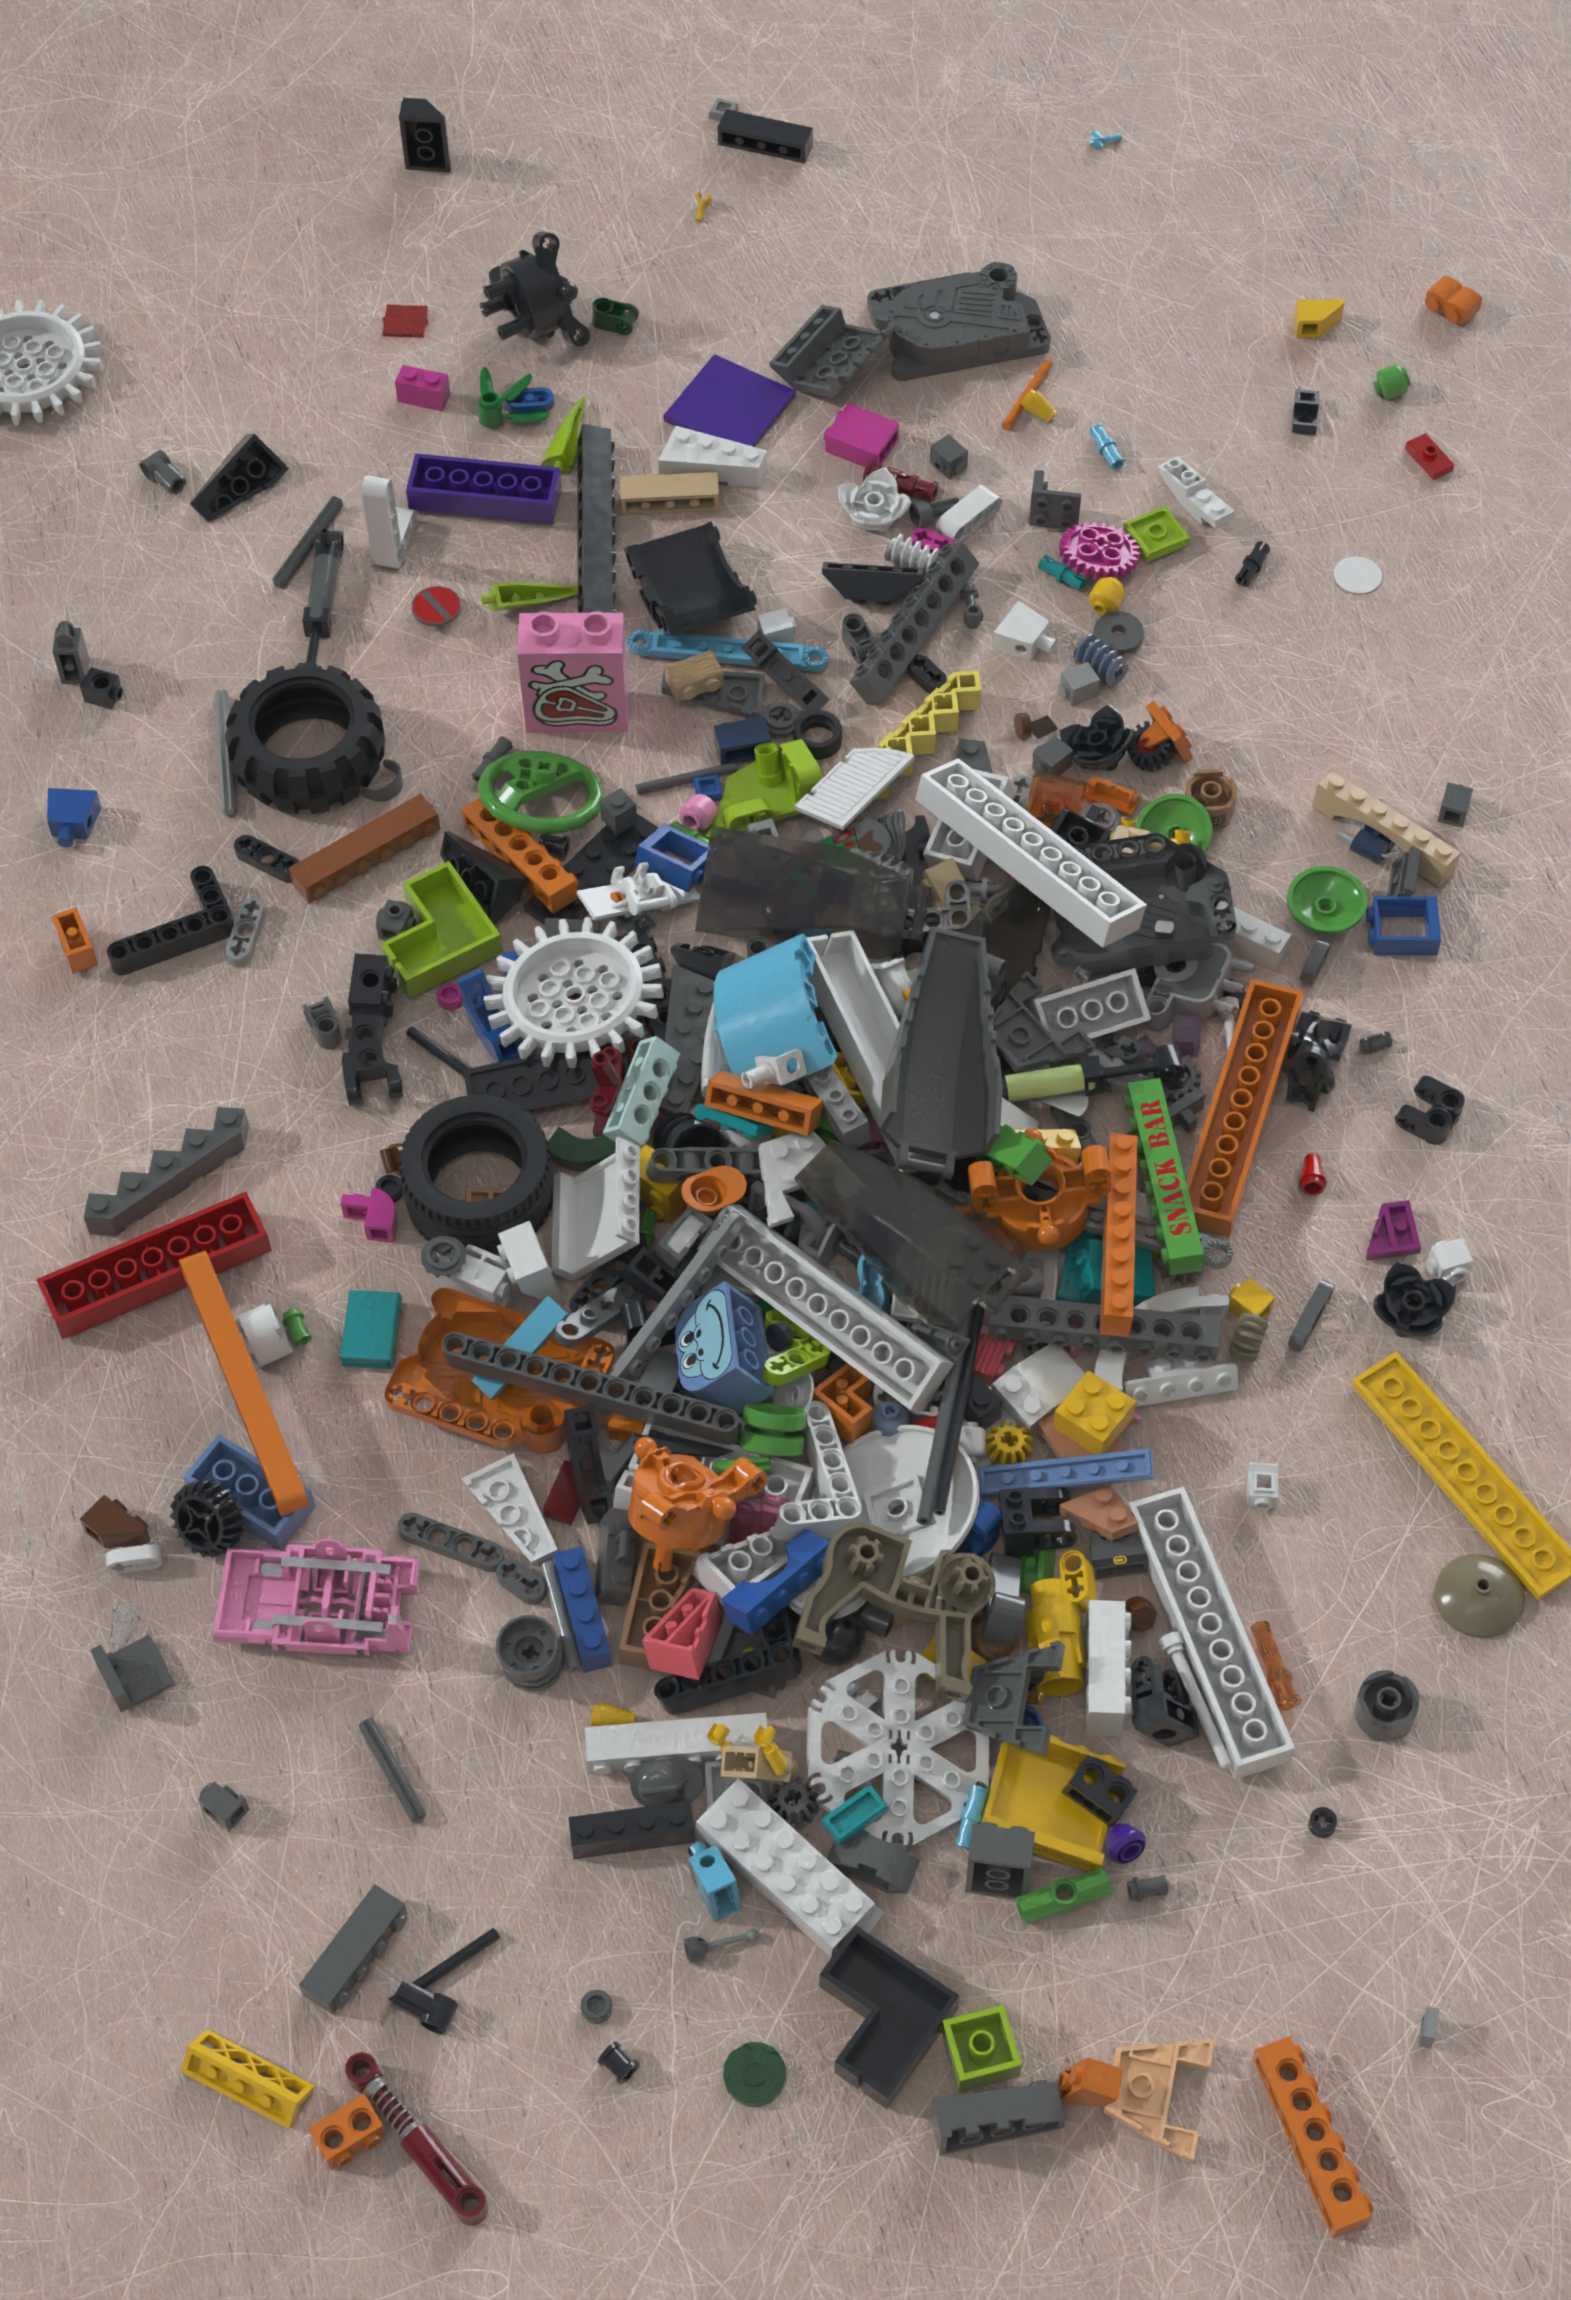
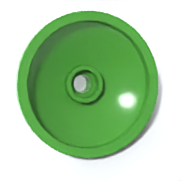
(1174, 813)
(1327, 890)

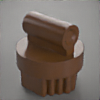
(390, 1158)
(1141, 1612)

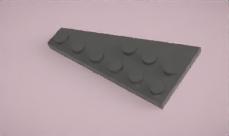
(685, 1032)

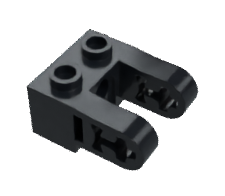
(1024, 1535)
(1155, 1707)

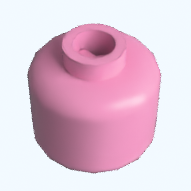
(698, 812)

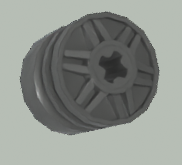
(520, 1641)

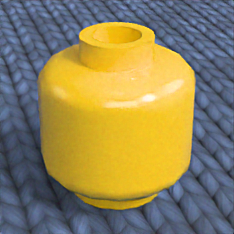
(1107, 595)

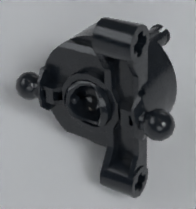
(535, 295)

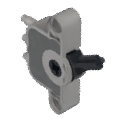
(1191, 987)

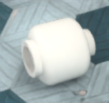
(973, 1440)

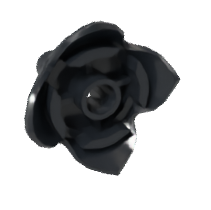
(1100, 743)
(1406, 1286)

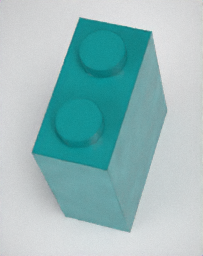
(1090, 1267)

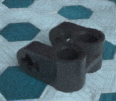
(1445, 1117)

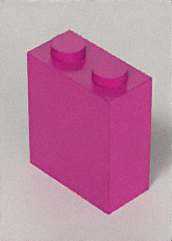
(861, 436)

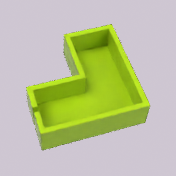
(450, 936)

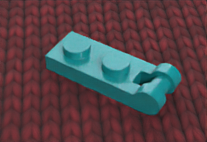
(750, 1128)

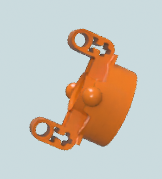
(1047, 1223)

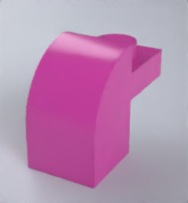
(376, 1211)

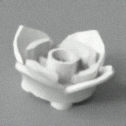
(875, 502)

